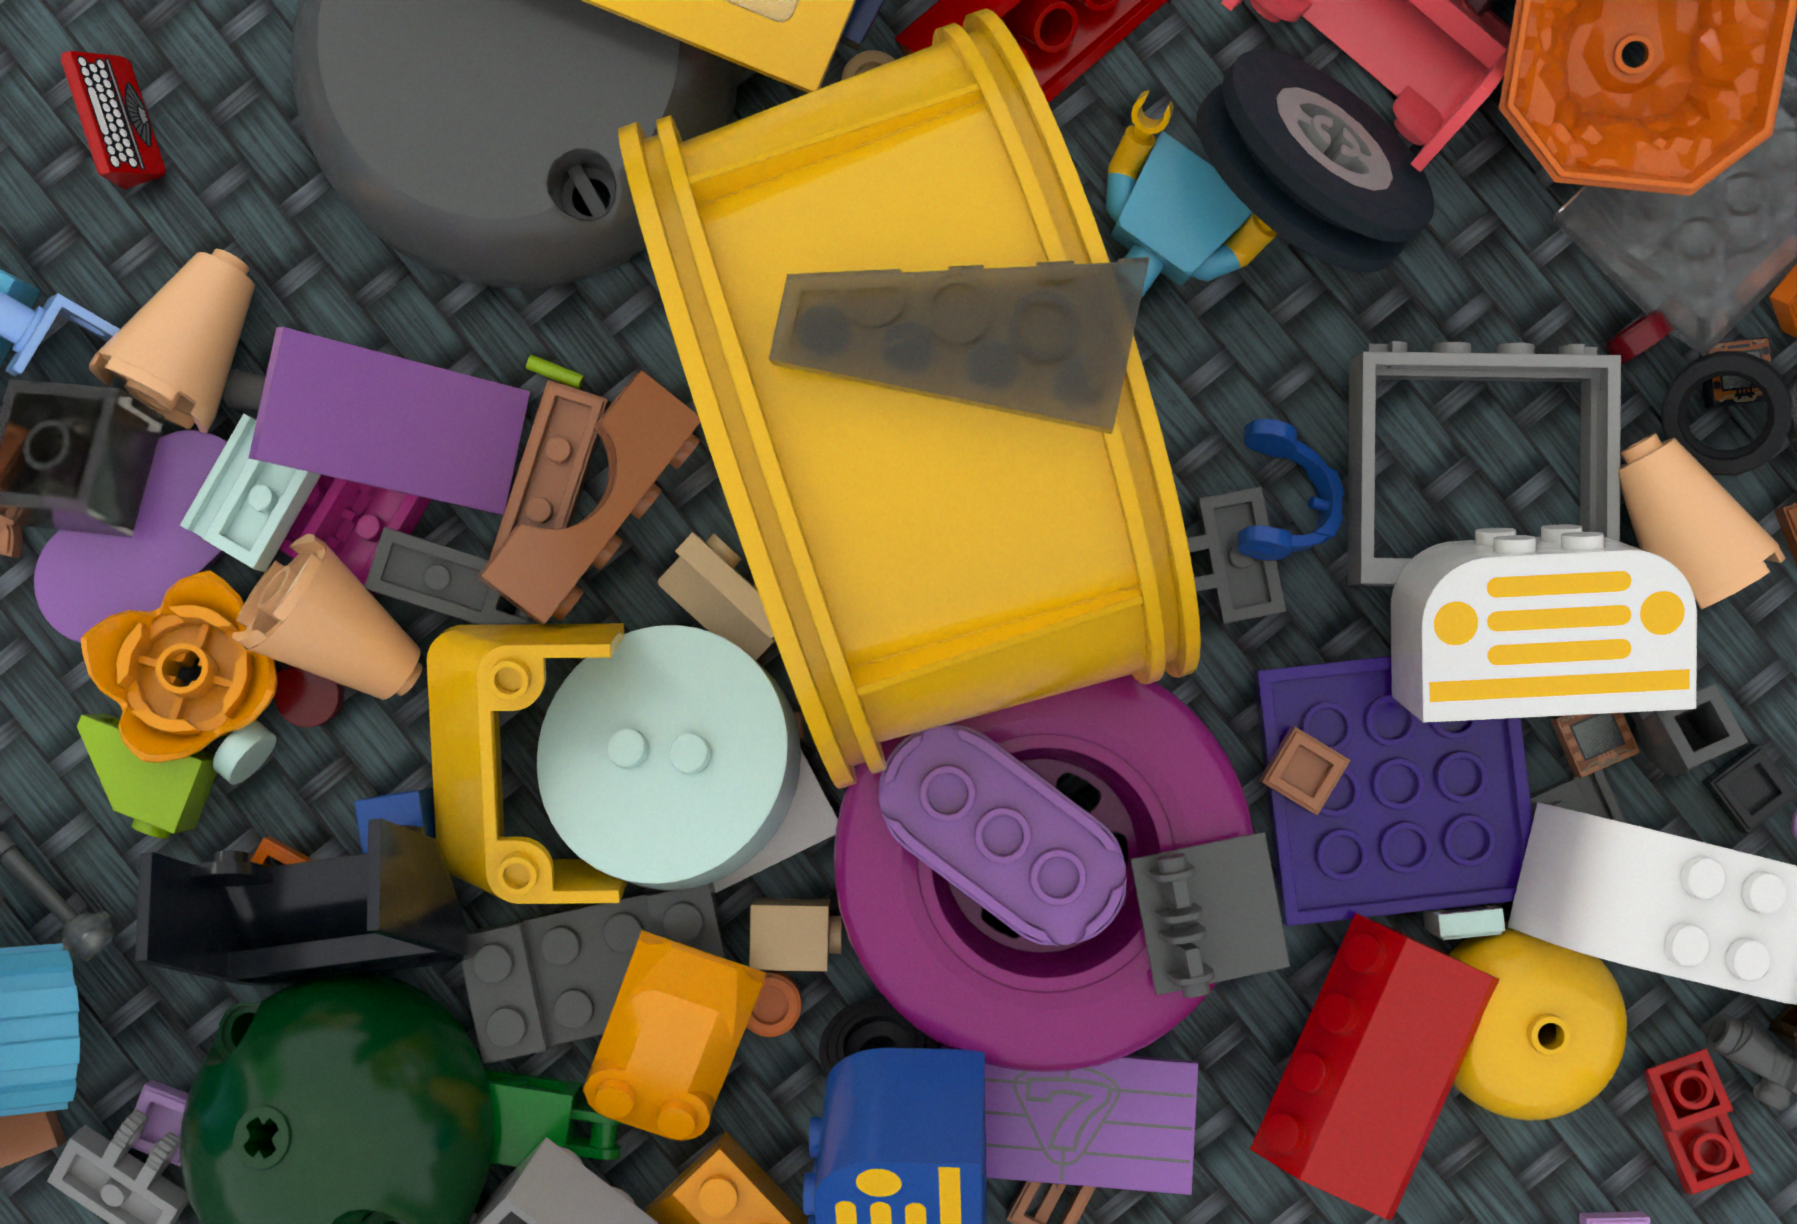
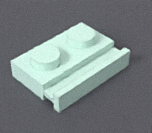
(248, 502)

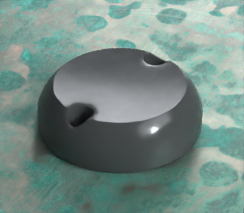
(489, 122)

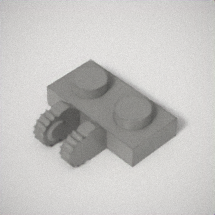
(115, 1183)

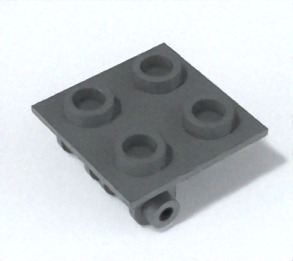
(1209, 914)

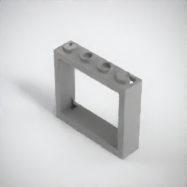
(1454, 362)

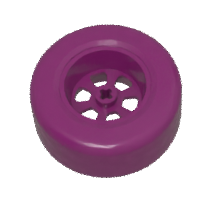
(999, 993)

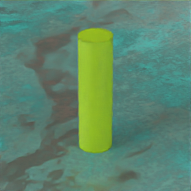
(554, 372)

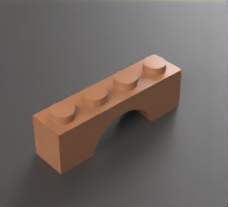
(641, 436)

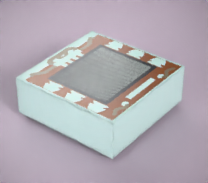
(1465, 921)

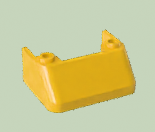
(471, 679)

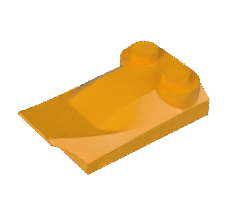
(671, 1037)

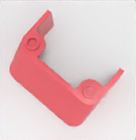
(1426, 52)

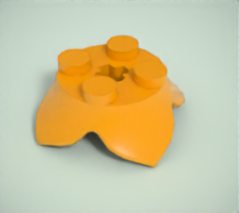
(138, 660)

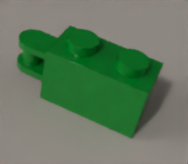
(542, 1107)

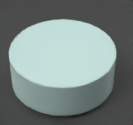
(243, 752)

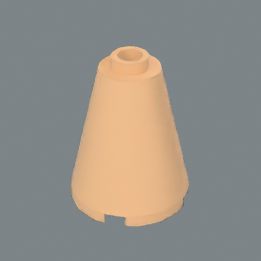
(183, 341)
(1692, 520)
(328, 624)

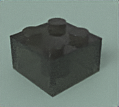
(75, 456)

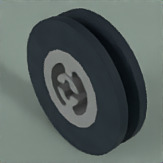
(1314, 161)

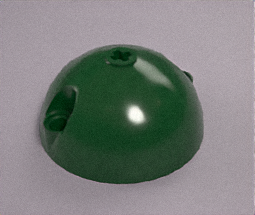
(337, 1109)

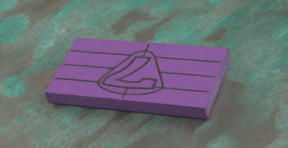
(1095, 1125)

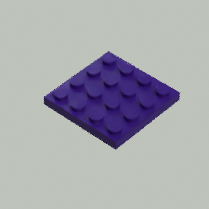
(1417, 815)

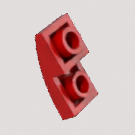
(1695, 1122)

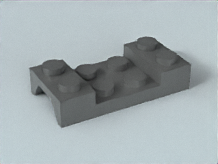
(561, 970)

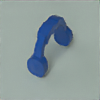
(1280, 441)

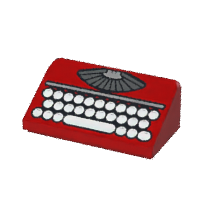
(113, 117)

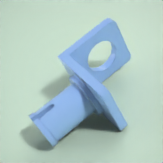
(28, 327)

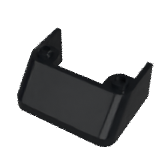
(305, 917)

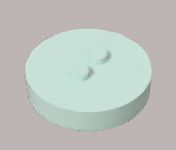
(669, 758)

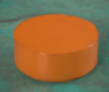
(776, 1005)

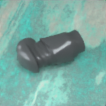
(1756, 1052)

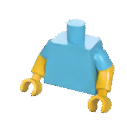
(1177, 207)

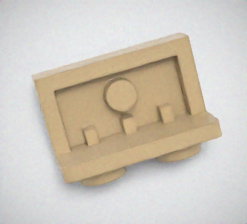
(717, 594)

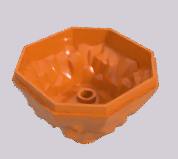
(1657, 127)

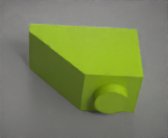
(157, 795)

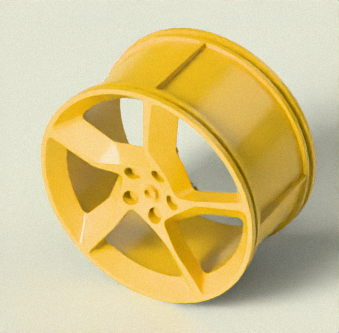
(900, 539)

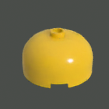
(1516, 1058)

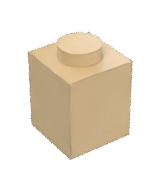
(793, 934)

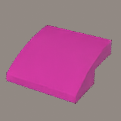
(352, 520)

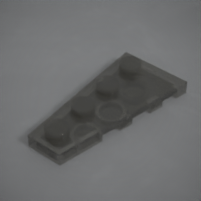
(998, 339)

